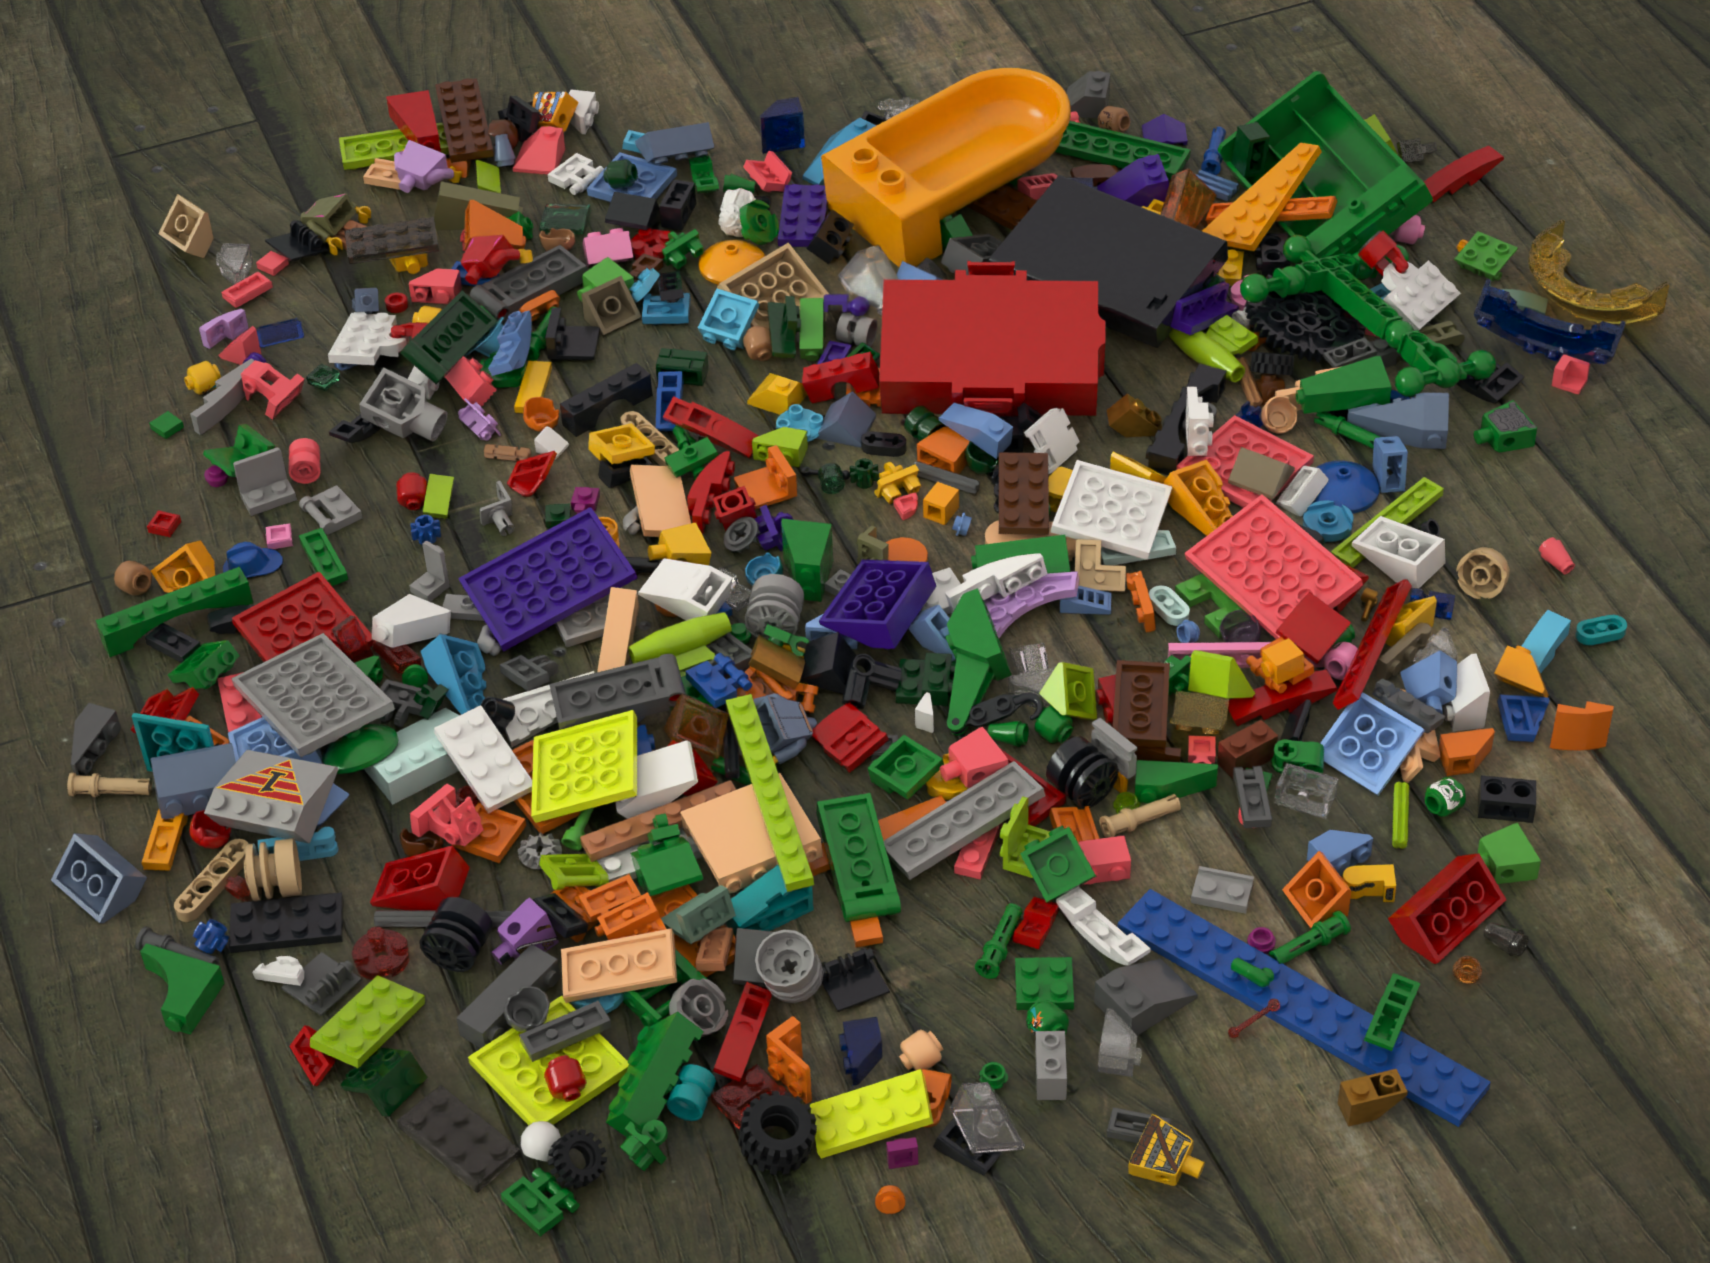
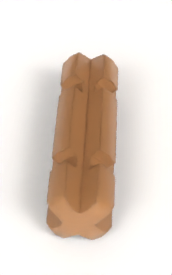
(506, 452)

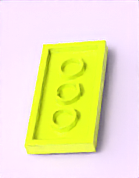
(871, 1113)

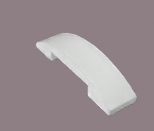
(1098, 930)

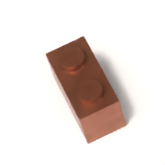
(1247, 748)

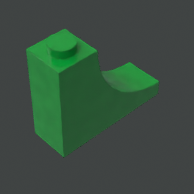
(190, 983)

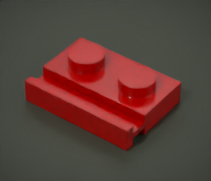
(855, 743)

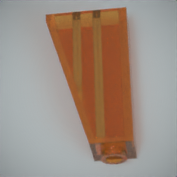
(1187, 199)

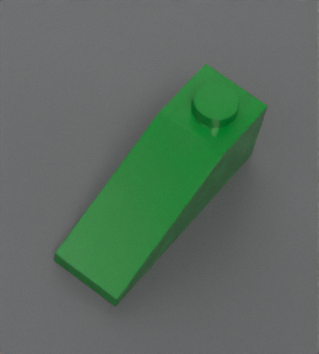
(1161, 779)

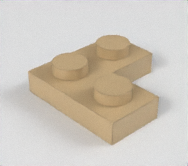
(1094, 575)

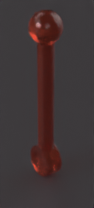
(1273, 1005)

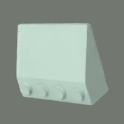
(415, 761)

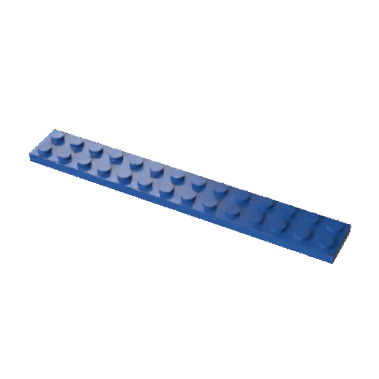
(1304, 1006)

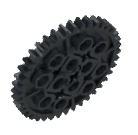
(1303, 323)

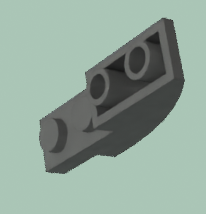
(1361, 350)

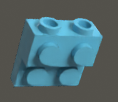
(727, 319)

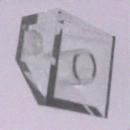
(985, 1119)

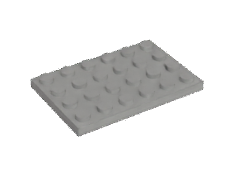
(312, 694)

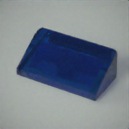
(279, 332)

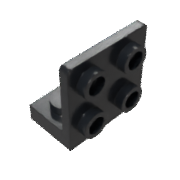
(570, 341)

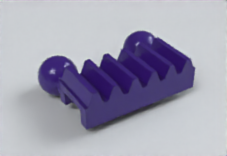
(857, 306)

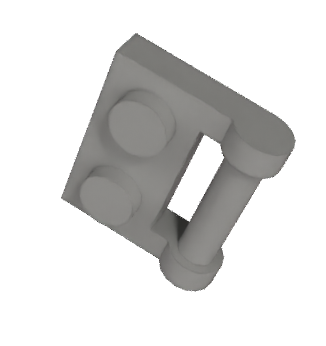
(336, 505)

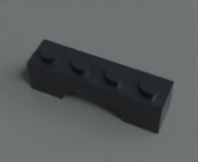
(583, 410)

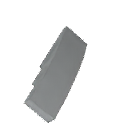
(221, 400)

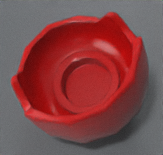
(207, 832)

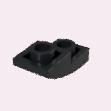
(221, 620)

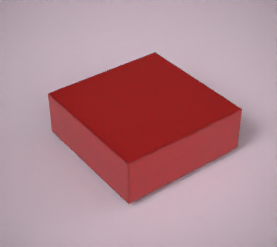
(164, 523)

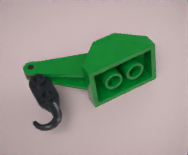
(978, 662)

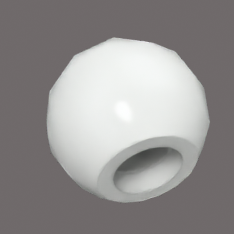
(538, 1139)

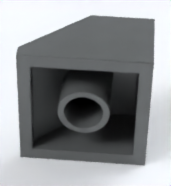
(1090, 94)

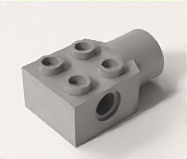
(402, 407)

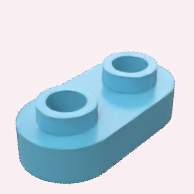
(644, 284)

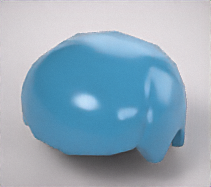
(763, 566)

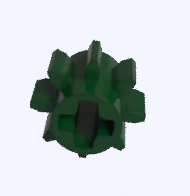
(864, 473)

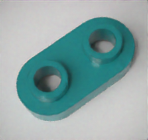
(1601, 629)

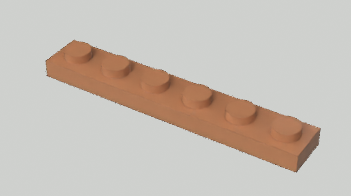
(635, 829)

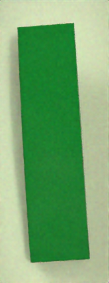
(1392, 1012)

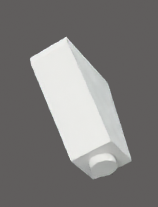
(410, 621)

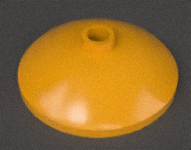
(727, 259)

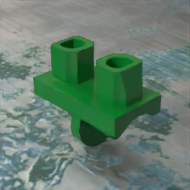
(681, 245)
(1178, 674)
(643, 1146)

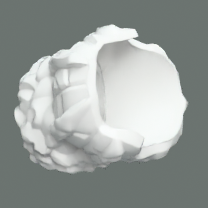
(730, 210)

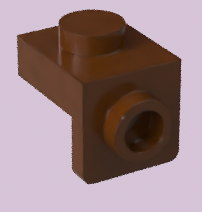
(1268, 385)

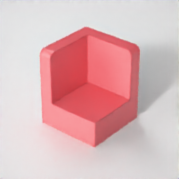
(1570, 374)

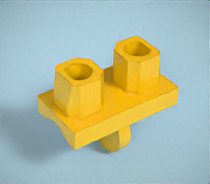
(895, 478)

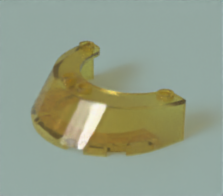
(1630, 304)

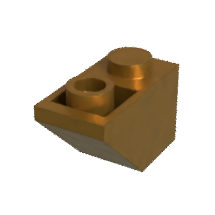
(1133, 418)
(1370, 1096)

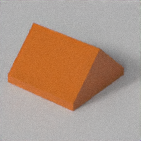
(1318, 891)

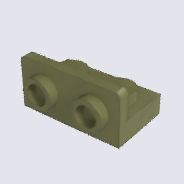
(870, 547)

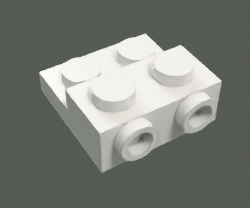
(1197, 424)

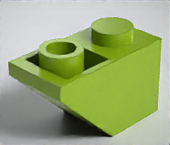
(790, 441)

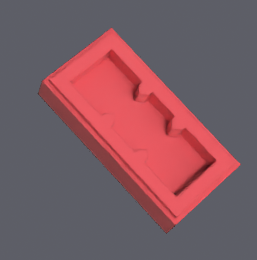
(247, 289)

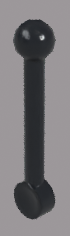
(806, 471)

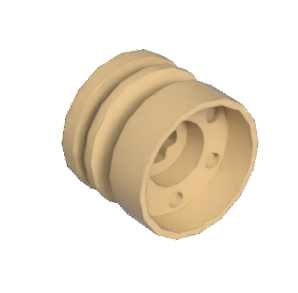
(273, 869)

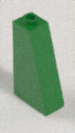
(1345, 387)
(1051, 548)

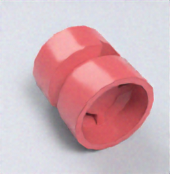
(304, 461)

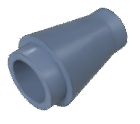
(503, 151)

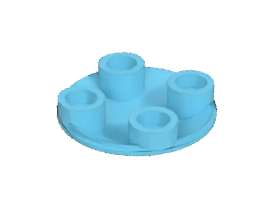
(801, 419)

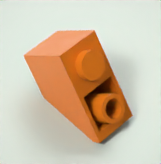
(1465, 750)

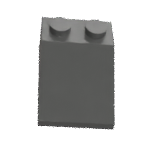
(969, 248)
(1143, 993)

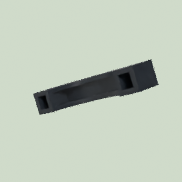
(1167, 449)

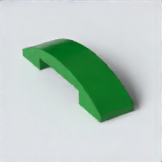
(703, 174)

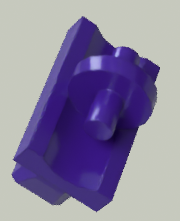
(767, 522)

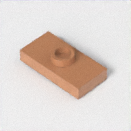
(714, 950)

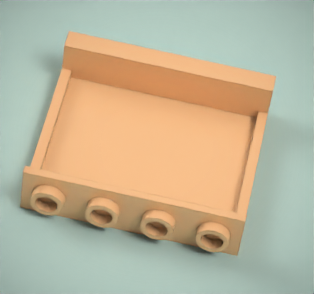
(736, 839)

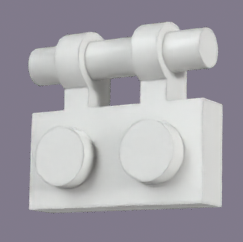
(570, 172)

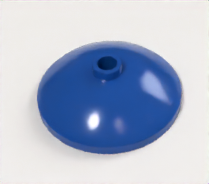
(1349, 485)

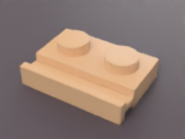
(382, 174)

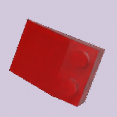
(421, 880)

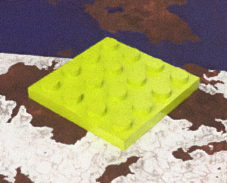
(584, 766)
(522, 1082)

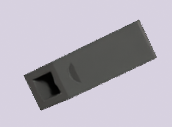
(92, 734)

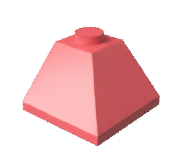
(541, 151)

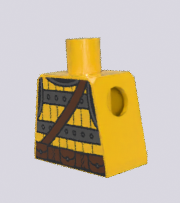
(1164, 1154)

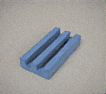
(1221, 187)

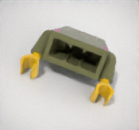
(330, 215)

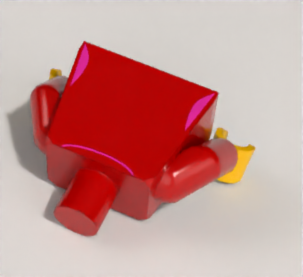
(488, 255)

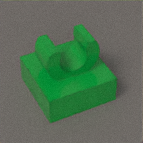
(662, 830)

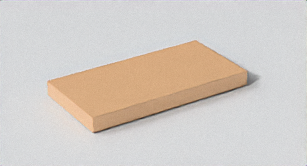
(658, 499)
(618, 965)

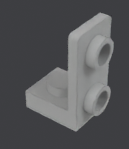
(436, 578)

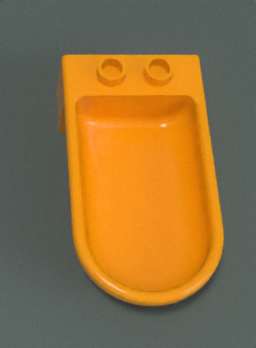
(943, 157)

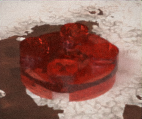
(378, 941)

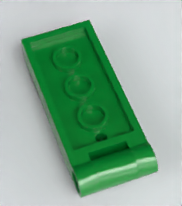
(857, 857)

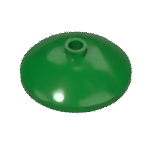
(361, 748)

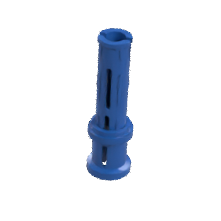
(1212, 158)

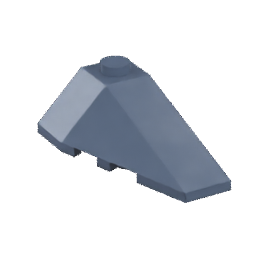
(1416, 421)

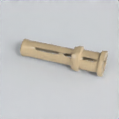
(100, 785)
(1129, 819)

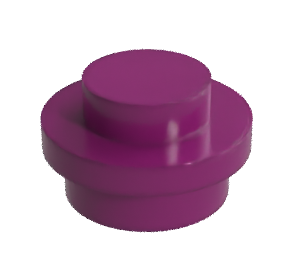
(216, 476)
(1262, 939)

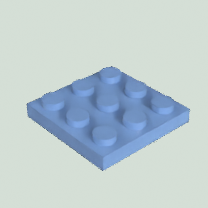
(650, 183)

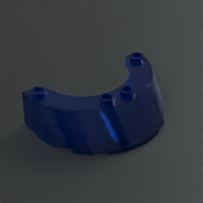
(1544, 334)

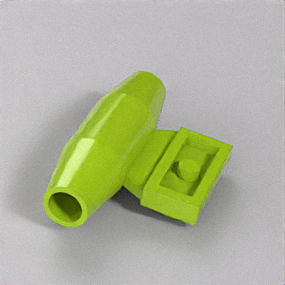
(1218, 346)
(683, 640)

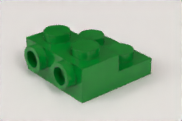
(205, 665)
(904, 767)
(1057, 863)

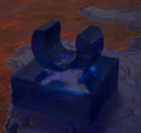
(1250, 414)

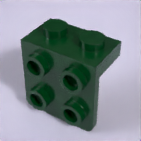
(387, 1078)

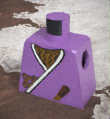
(521, 929)

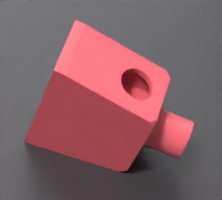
(973, 758)

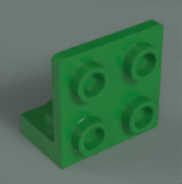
(247, 444)

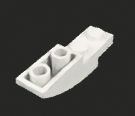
(999, 577)

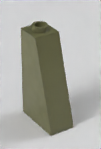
(454, 200)

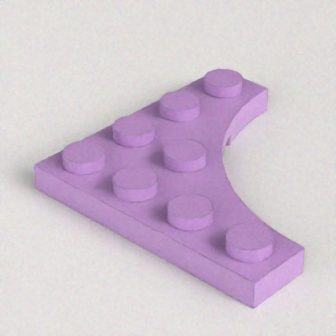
(1044, 590)

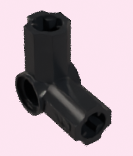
(876, 674)

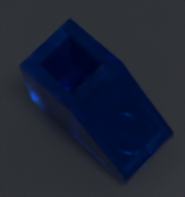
(862, 1045)

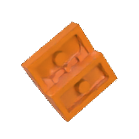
(1581, 727)
(632, 919)

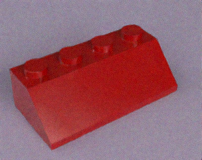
(1448, 908)

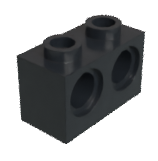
(678, 205)
(830, 237)
(1271, 253)
(1507, 799)

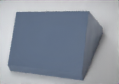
(847, 421)

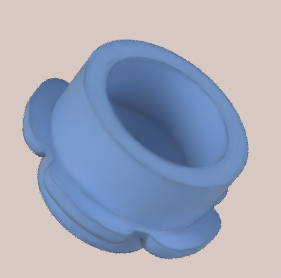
(961, 524)
(1188, 632)

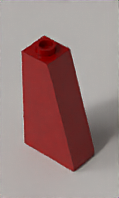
(415, 118)

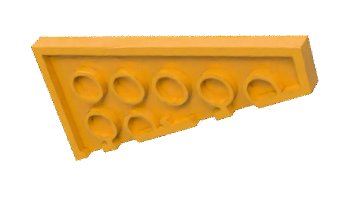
(1257, 209)

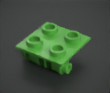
(1485, 255)

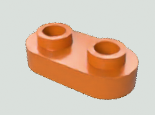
(541, 304)

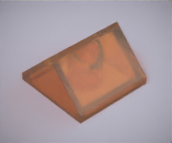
(698, 724)

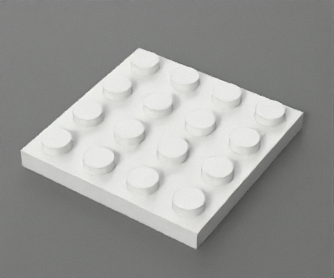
(1111, 508)

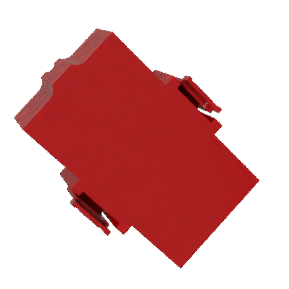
(991, 343)

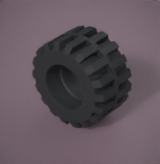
(771, 1152)

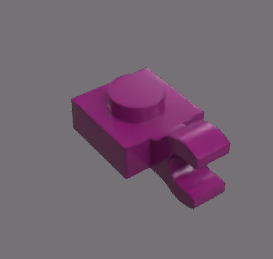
(585, 498)

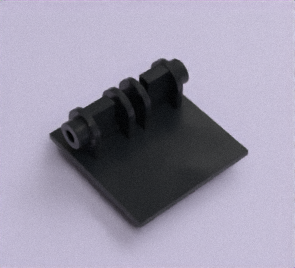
(298, 243)
(853, 979)

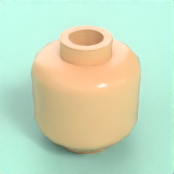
(920, 1050)

